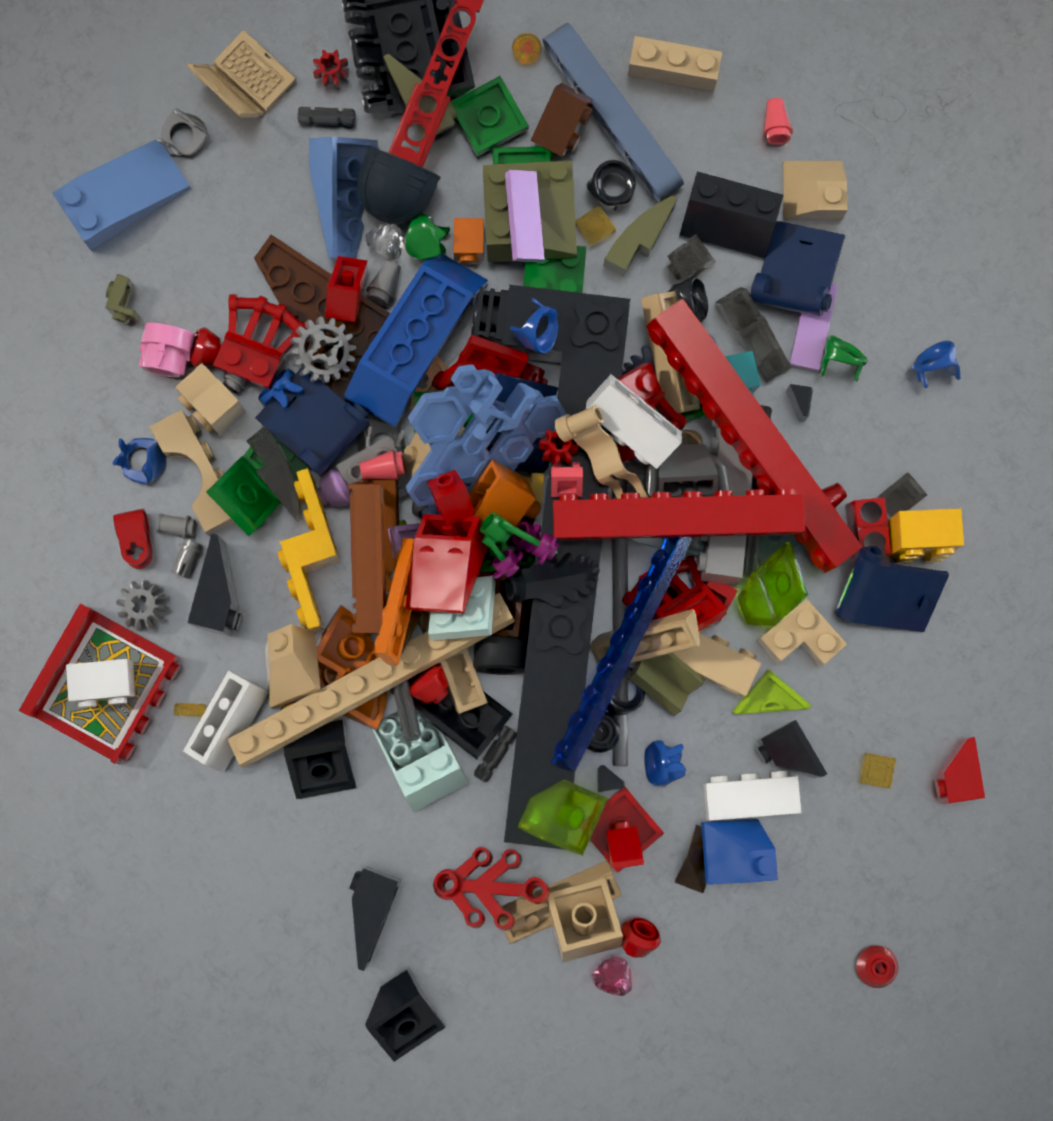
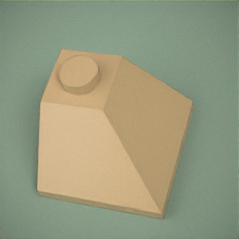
(814, 190)
(291, 665)

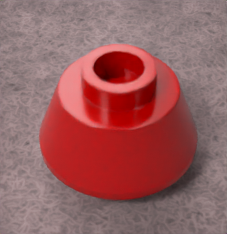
(205, 347)
(430, 685)
(639, 937)
(873, 958)

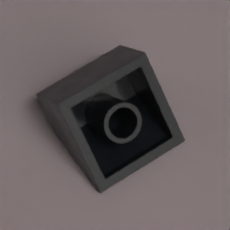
(320, 761)

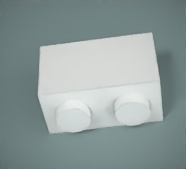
(100, 681)

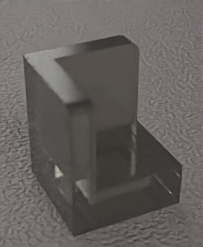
(902, 495)

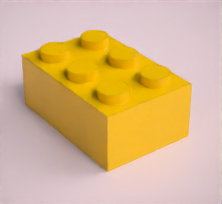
(925, 535)

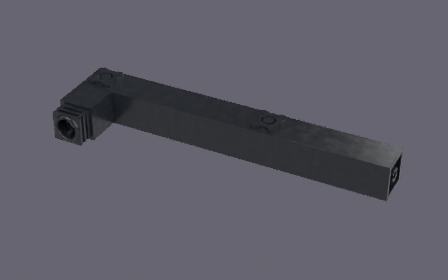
(558, 647)

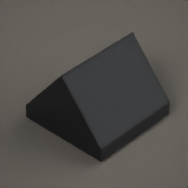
(607, 780)

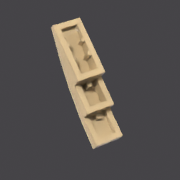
(462, 677)

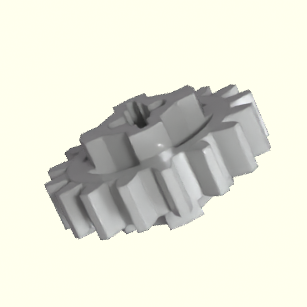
(318, 339)

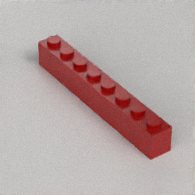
(678, 516)

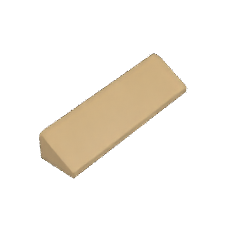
(668, 378)
(662, 637)
(536, 917)

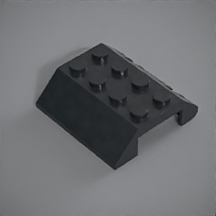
(409, 34)

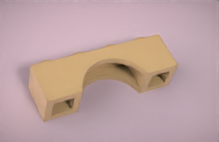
(179, 439)

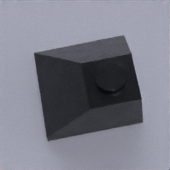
(790, 751)
(402, 1016)

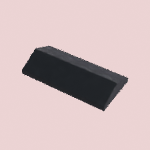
(470, 729)

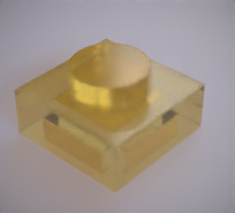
(595, 226)

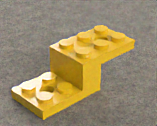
(308, 552)

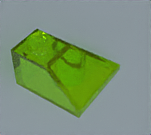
(773, 589)
(564, 815)

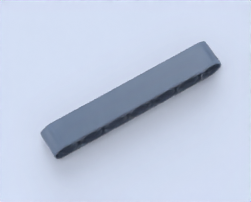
(613, 112)

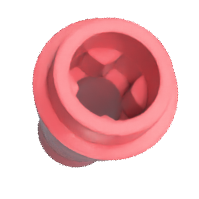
(777, 124)
(385, 466)

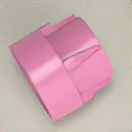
(165, 349)

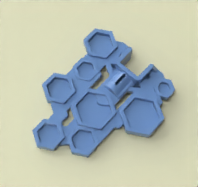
(443, 413)

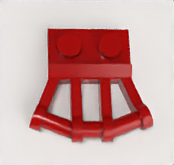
(484, 355)
(249, 358)
(645, 385)
(700, 597)

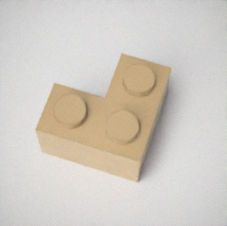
(213, 402)
(805, 628)

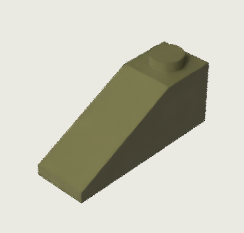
(405, 83)

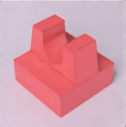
(567, 480)

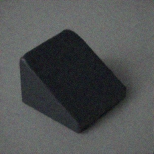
(801, 400)

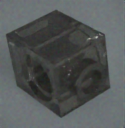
(690, 259)

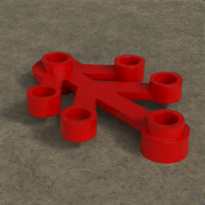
(485, 887)

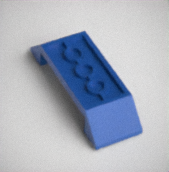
(412, 337)

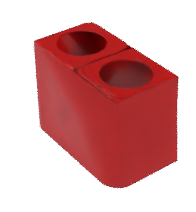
(855, 520)

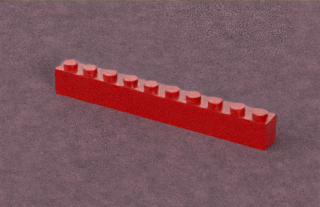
(750, 431)

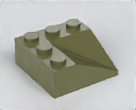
(556, 209)

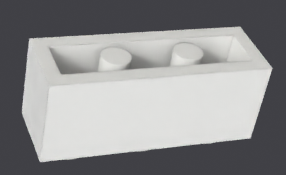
(635, 422)
(227, 715)
(752, 796)

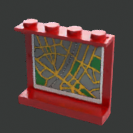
(104, 727)

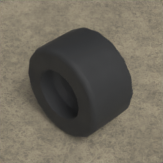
(500, 655)

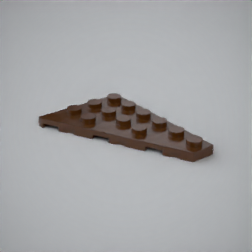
(303, 290)

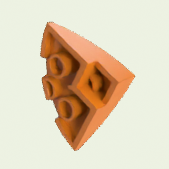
(344, 652)

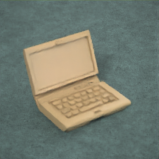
(245, 77)

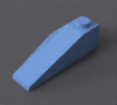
(334, 175)

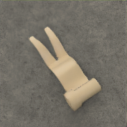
(600, 448)

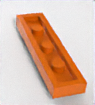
(395, 615)

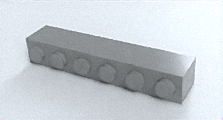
(724, 555)

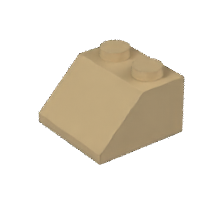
(584, 920)

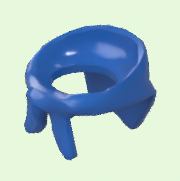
(527, 333)
(945, 353)
(280, 382)
(154, 464)
(663, 763)

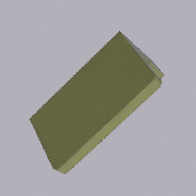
(666, 680)

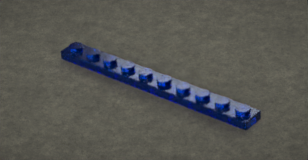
(620, 653)

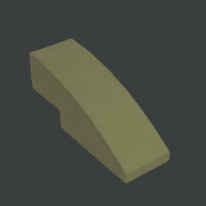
(639, 236)

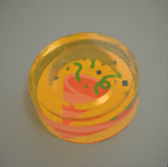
(526, 48)

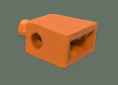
(504, 493)

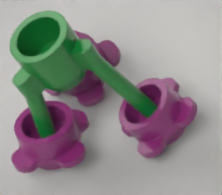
(524, 537)

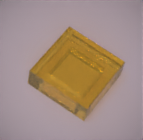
(189, 709)
(877, 770)

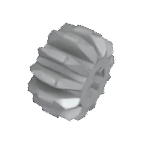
(131, 608)

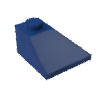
(737, 852)

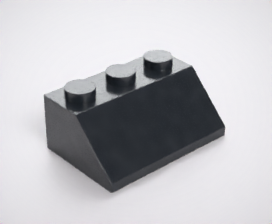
(731, 215)

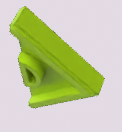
(770, 695)

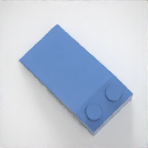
(120, 192)

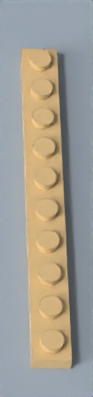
(351, 692)

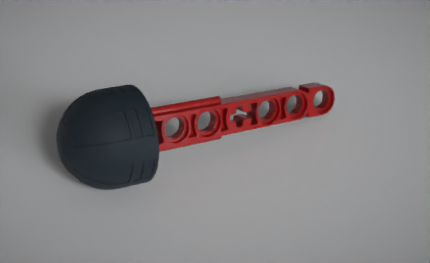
(395, 183)

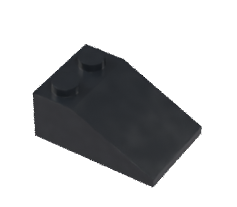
(215, 599)
(371, 905)

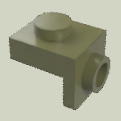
(118, 296)

